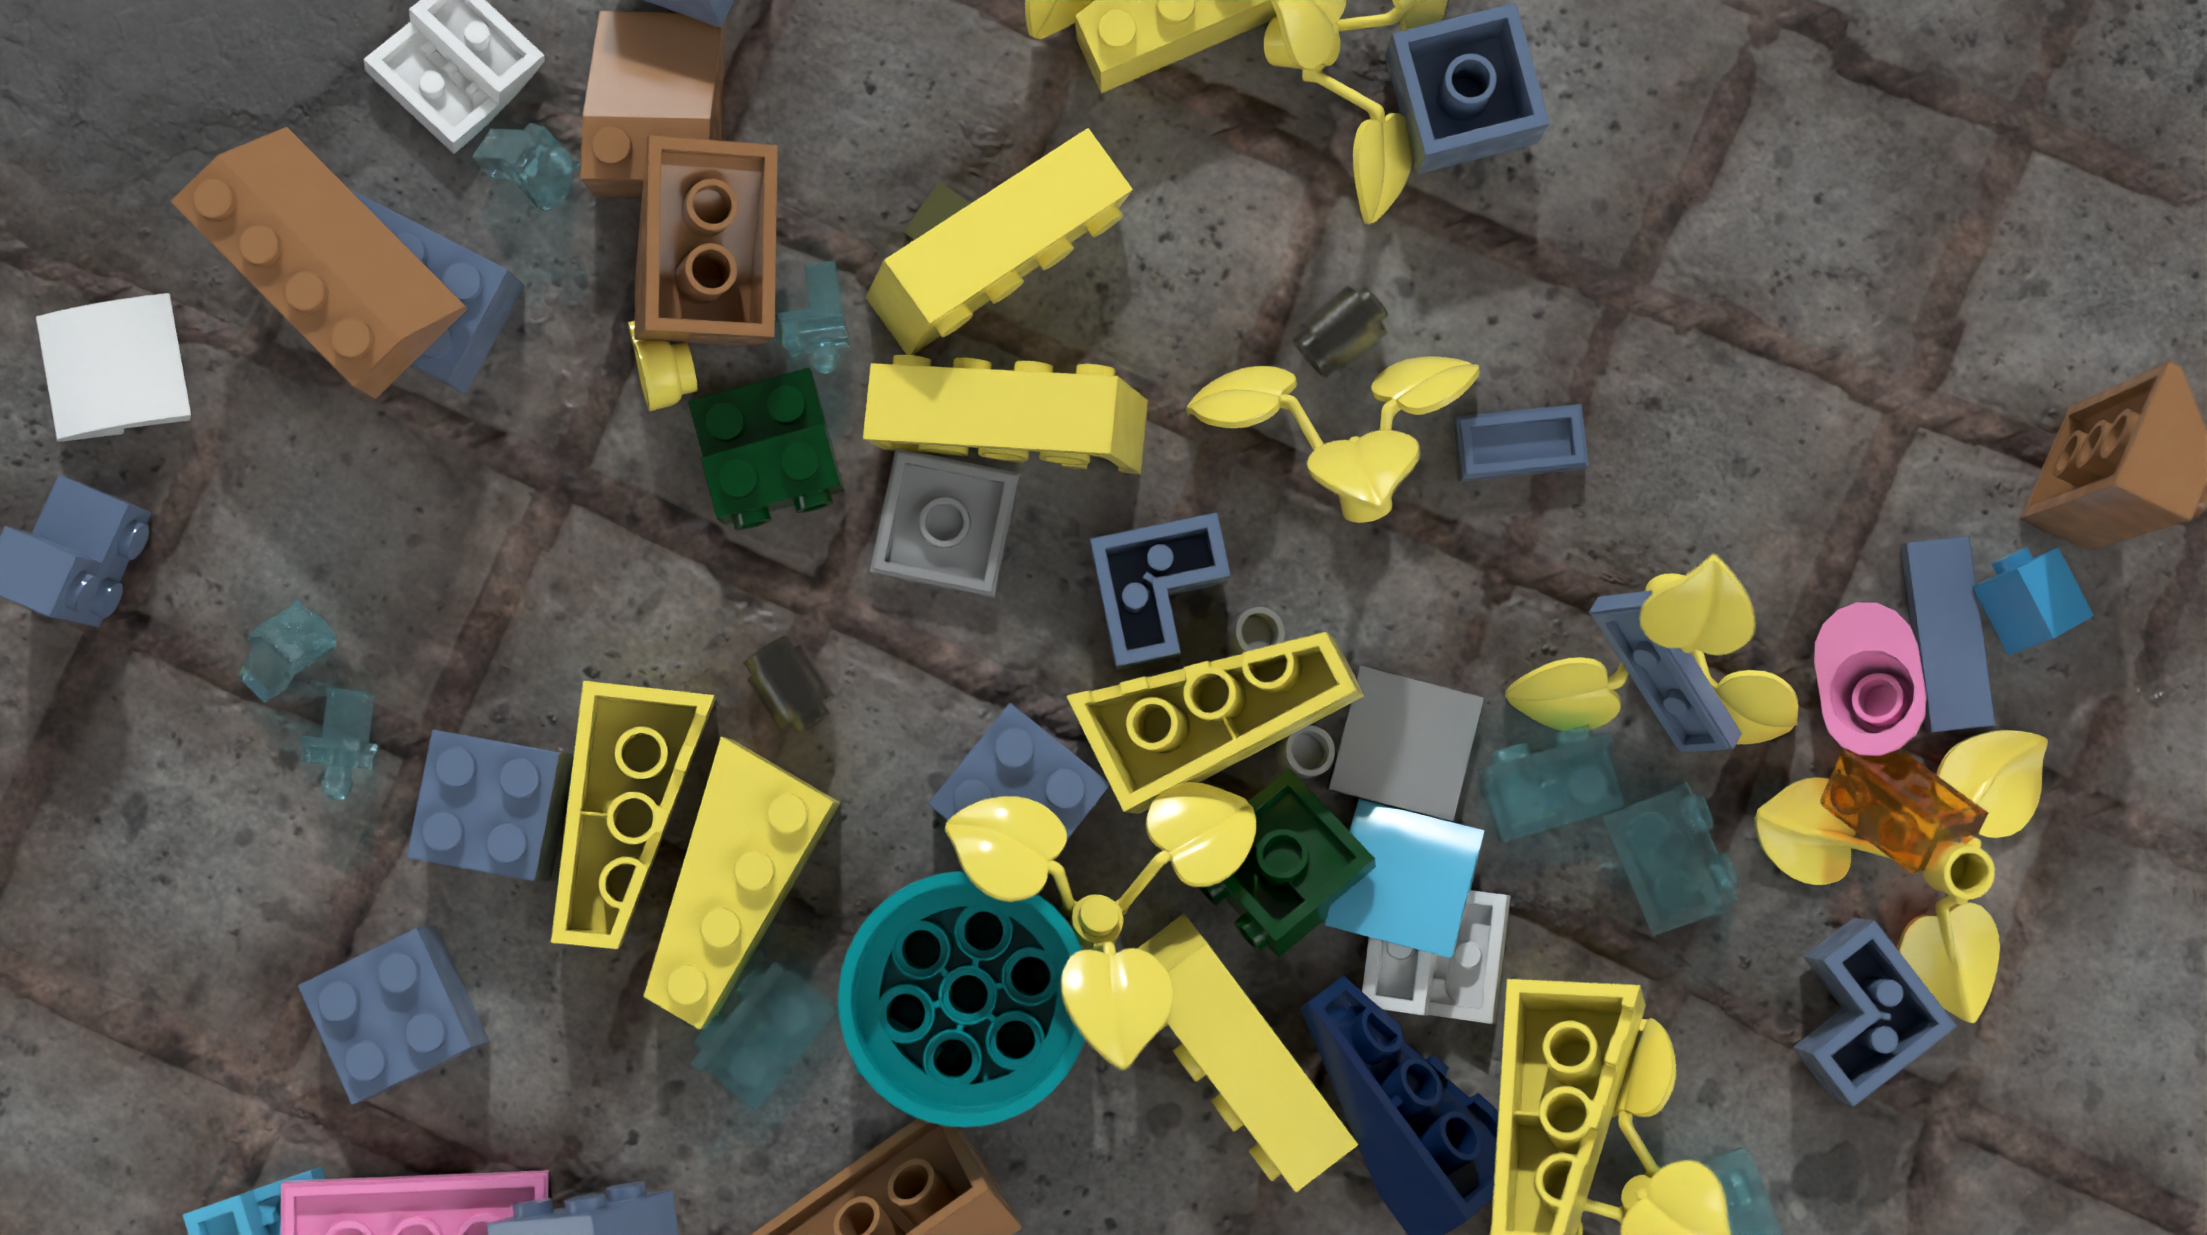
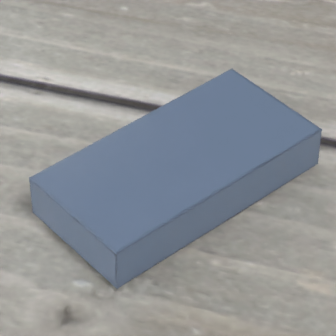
(1520, 442)

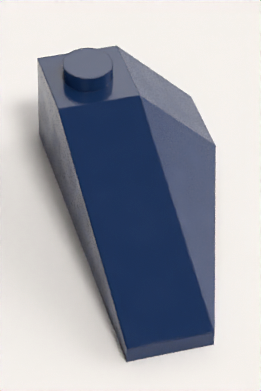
(1414, 1127)

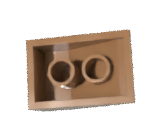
(647, 79)
(707, 242)

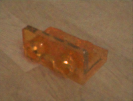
(1899, 806)

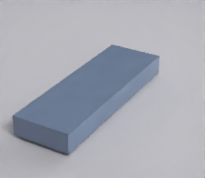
(1948, 633)
(1666, 678)

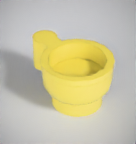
(663, 370)

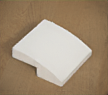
(454, 66)
(113, 367)
(1443, 986)

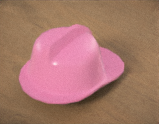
(1869, 679)

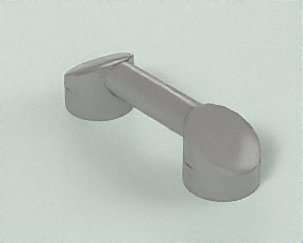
(1300, 752)

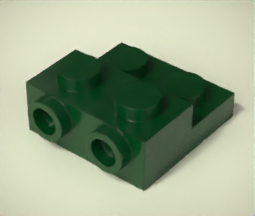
(766, 449)
(1294, 867)

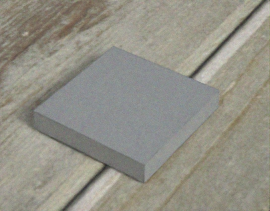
(945, 523)
(1406, 744)

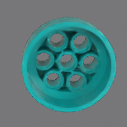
(904, 1062)

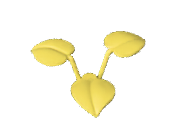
(1309, 39)
(1357, 469)
(1688, 612)
(1960, 945)
(1110, 996)
(1669, 1199)

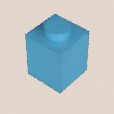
(2032, 599)

